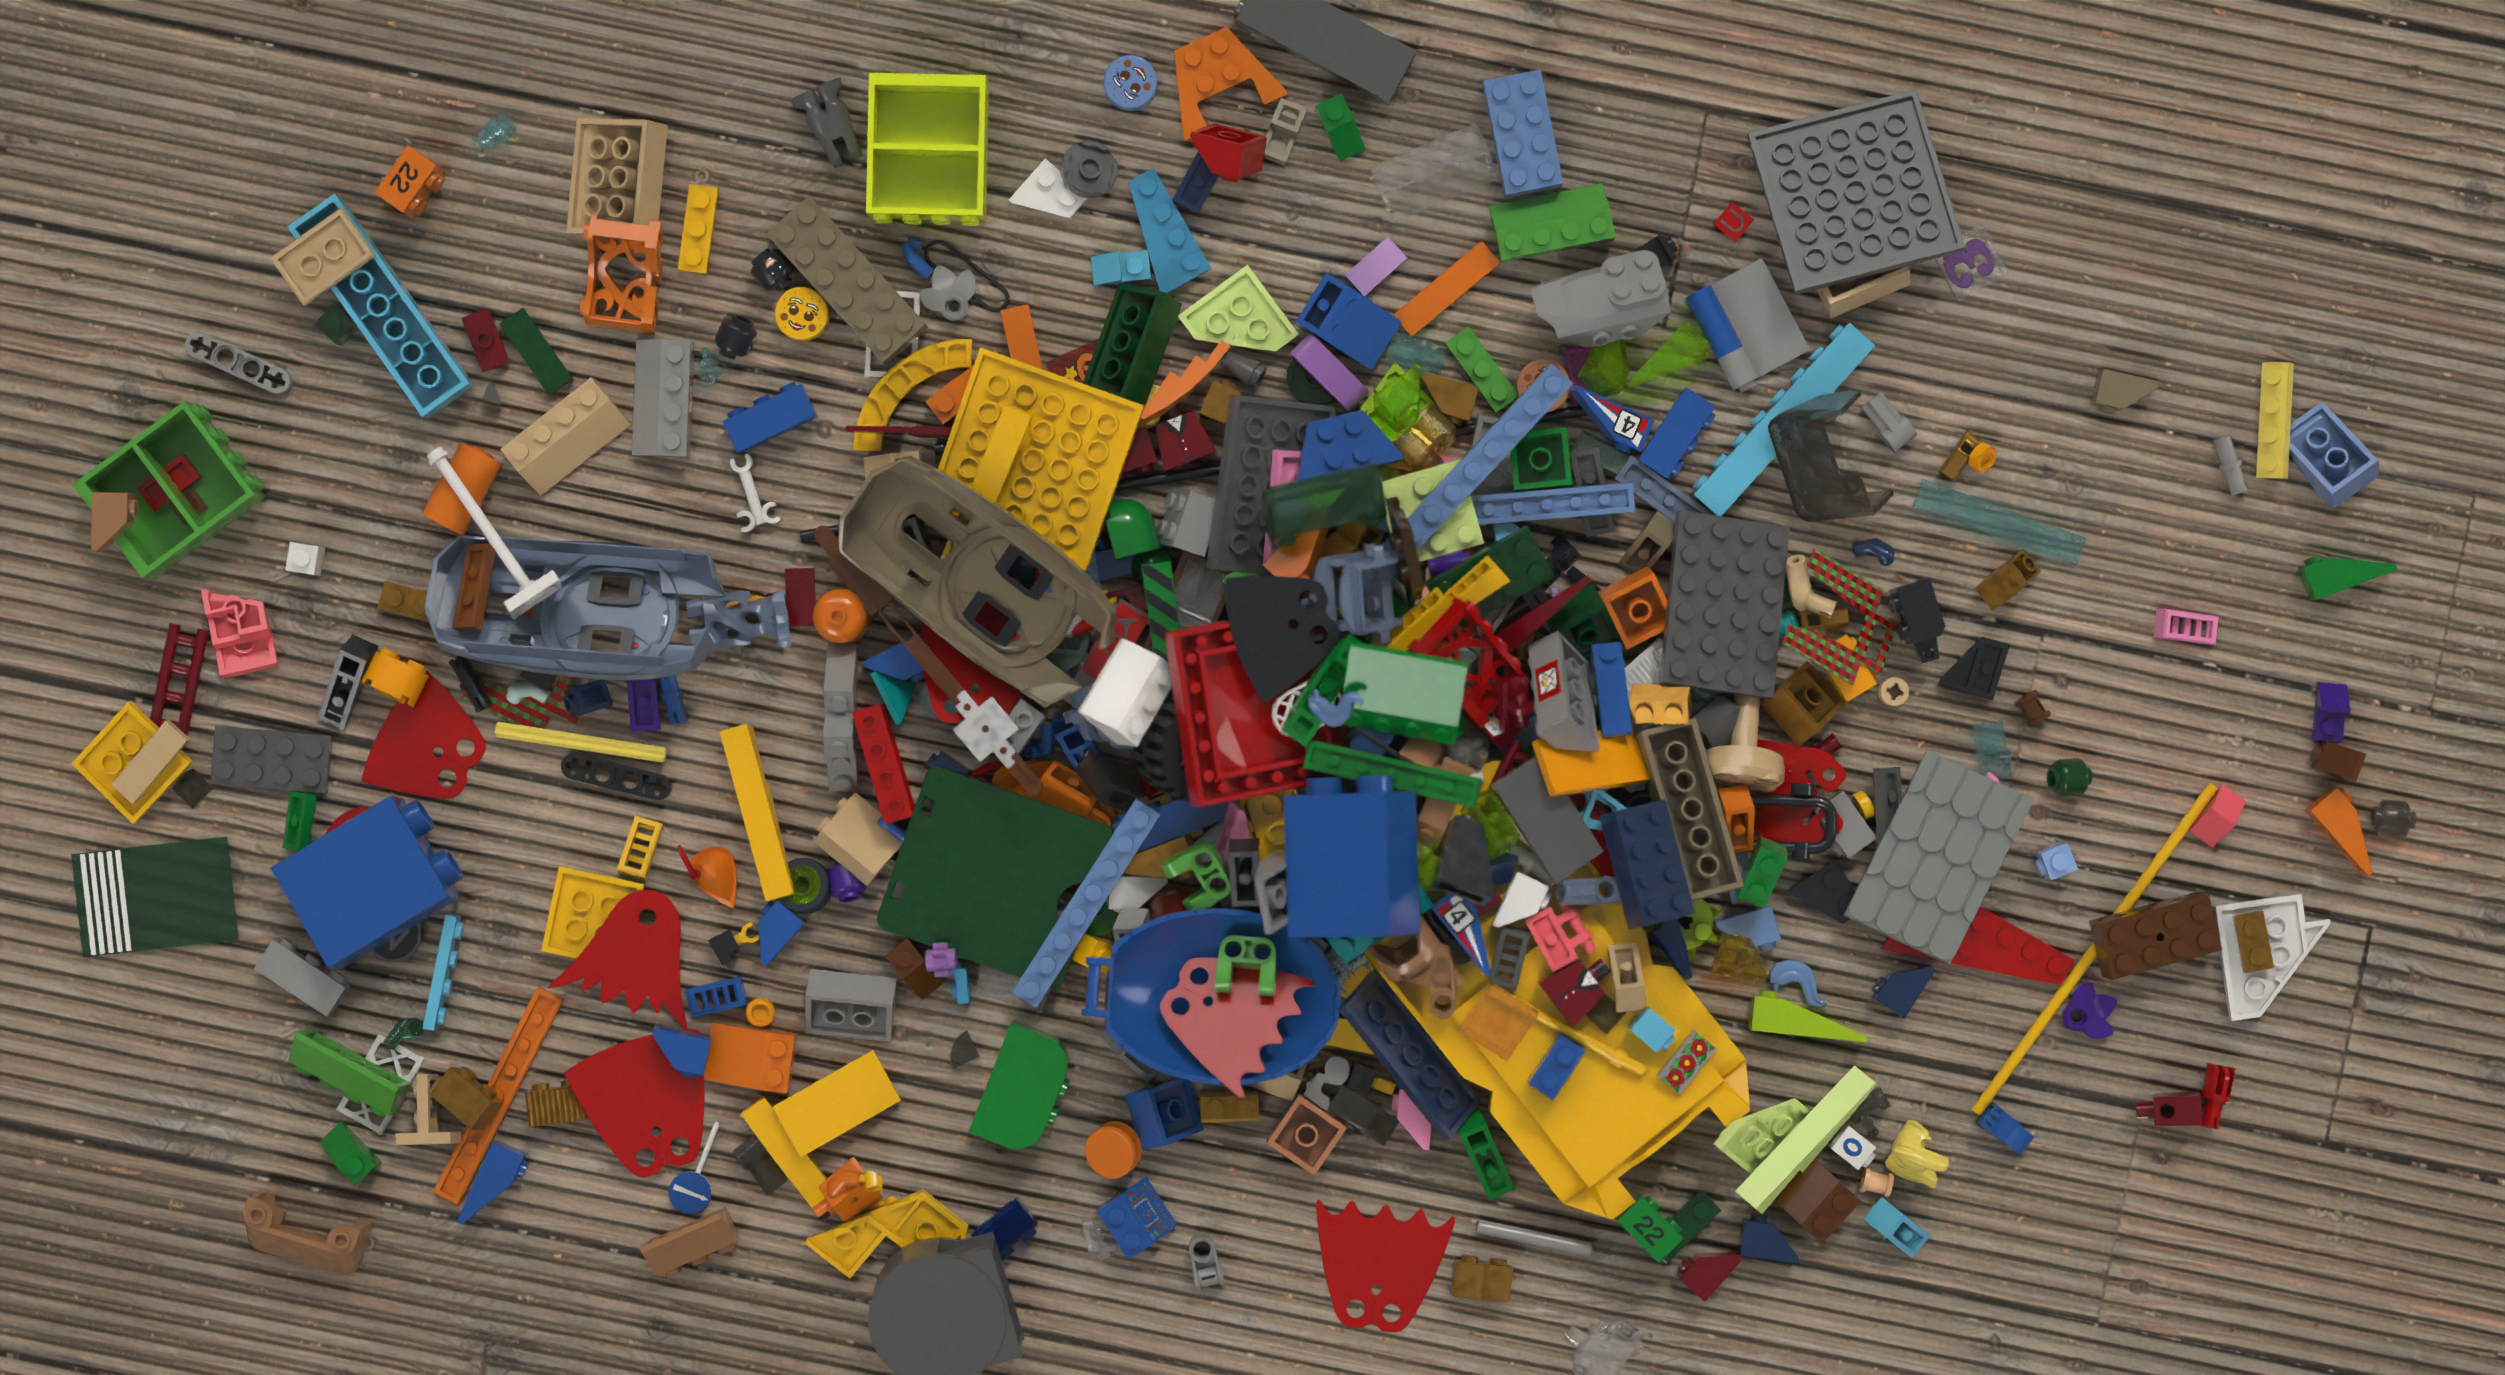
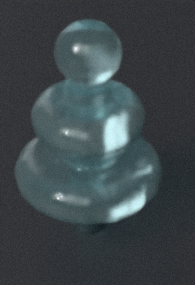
(708, 365)

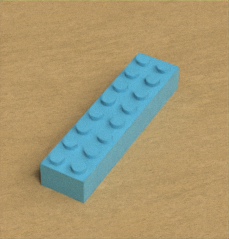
(394, 323)

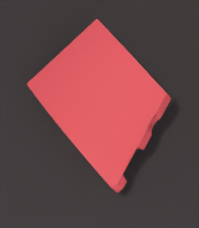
(239, 634)

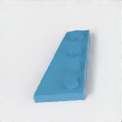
(1168, 239)

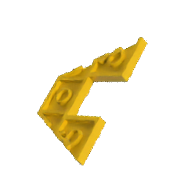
(903, 1221)

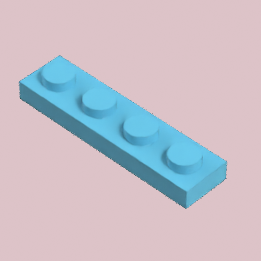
(441, 984)

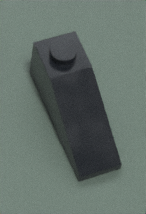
(345, 681)

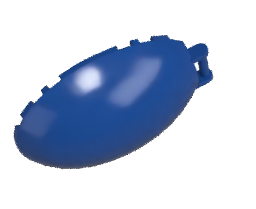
(1149, 964)

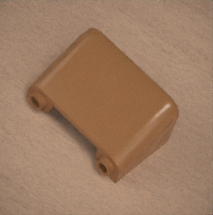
(337, 1253)

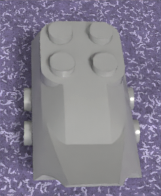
(1605, 302)

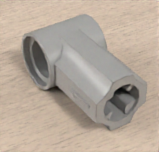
(1892, 427)

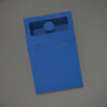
(1348, 322)

